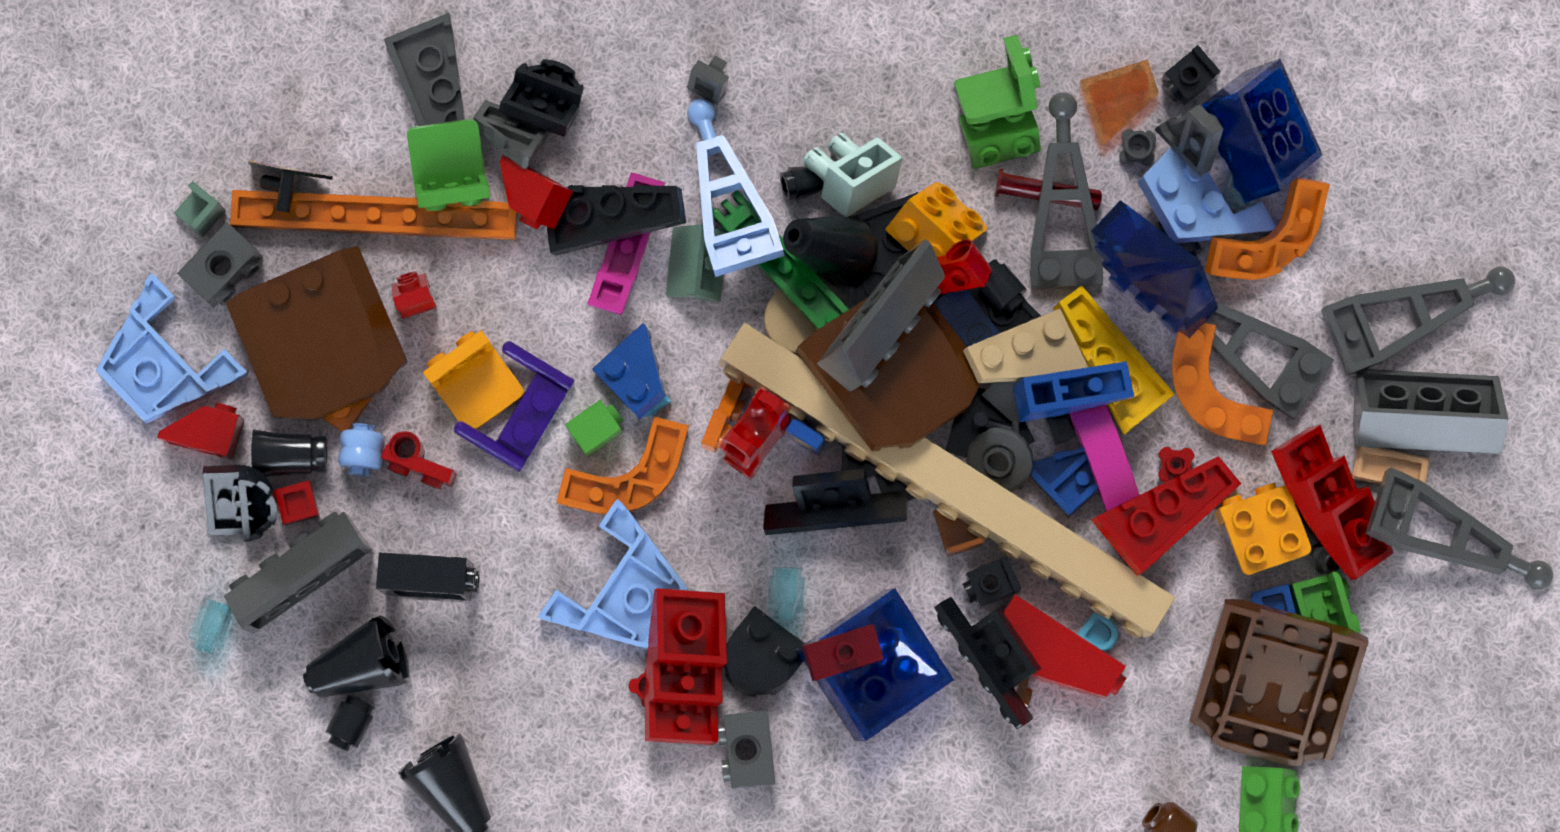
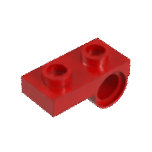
(963, 268)
(412, 294)
(433, 473)

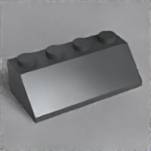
(884, 317)
(1429, 411)
(297, 572)

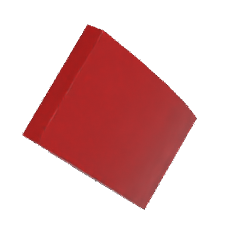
(1330, 501)
(685, 666)

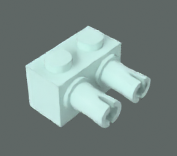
(858, 176)

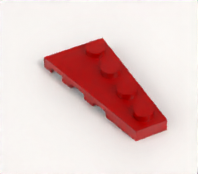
(1160, 517)

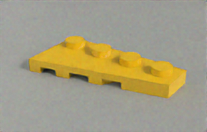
(1105, 344)

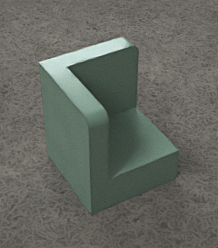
(199, 210)

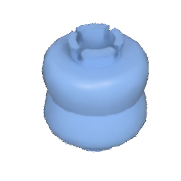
(361, 449)

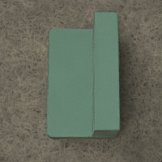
(690, 266)

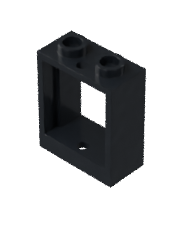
(426, 576)

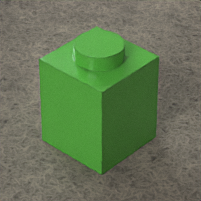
(595, 427)

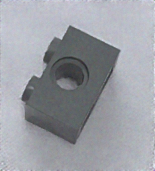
(223, 245)
(752, 727)

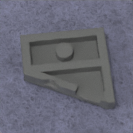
(510, 136)
(1193, 137)

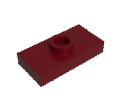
(842, 652)

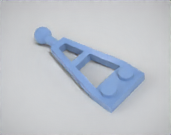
(743, 246)

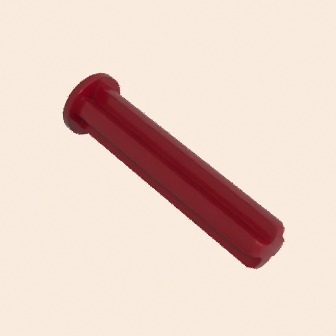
(1031, 187)

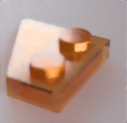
(1117, 97)

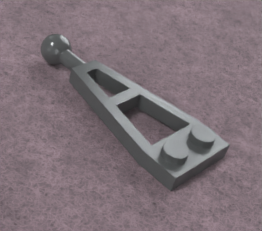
(1064, 267)
(1353, 334)
(1296, 379)
(1394, 513)

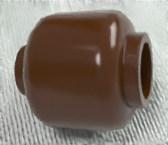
(1168, 818)

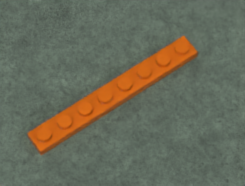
(372, 216)

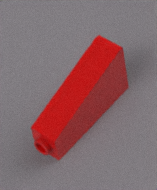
(1063, 654)

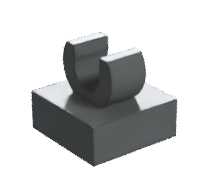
(709, 79)

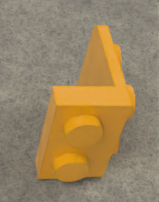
(938, 218)
(473, 380)
(1264, 528)

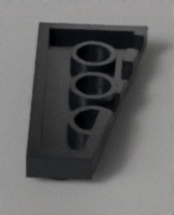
(613, 214)

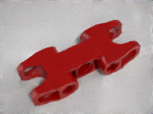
(756, 433)

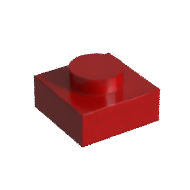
(297, 503)

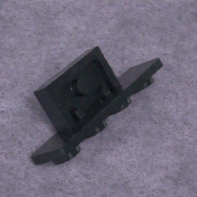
(834, 502)
(996, 655)

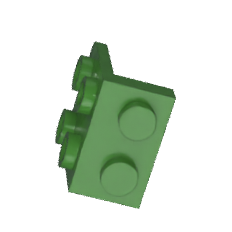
(1002, 90)
(447, 164)

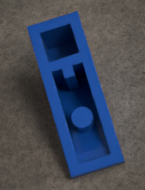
(1071, 391)

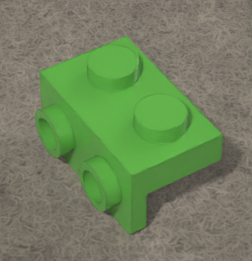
(1001, 139)
(1325, 600)
(1268, 800)

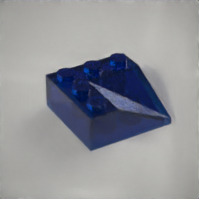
(1264, 131)
(1154, 270)
(887, 689)

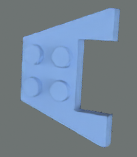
(1193, 205)
(147, 368)
(626, 600)

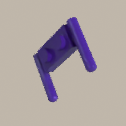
(529, 416)

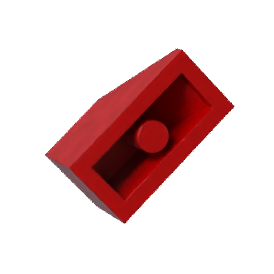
(533, 194)
(206, 431)

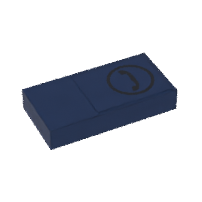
(966, 317)

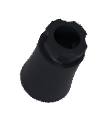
(288, 453)

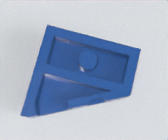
(633, 372)

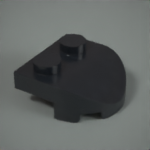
(544, 96)
(238, 501)
(761, 655)

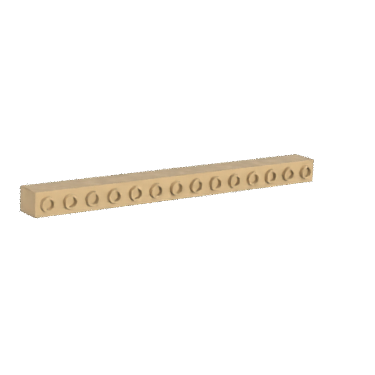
(958, 492)

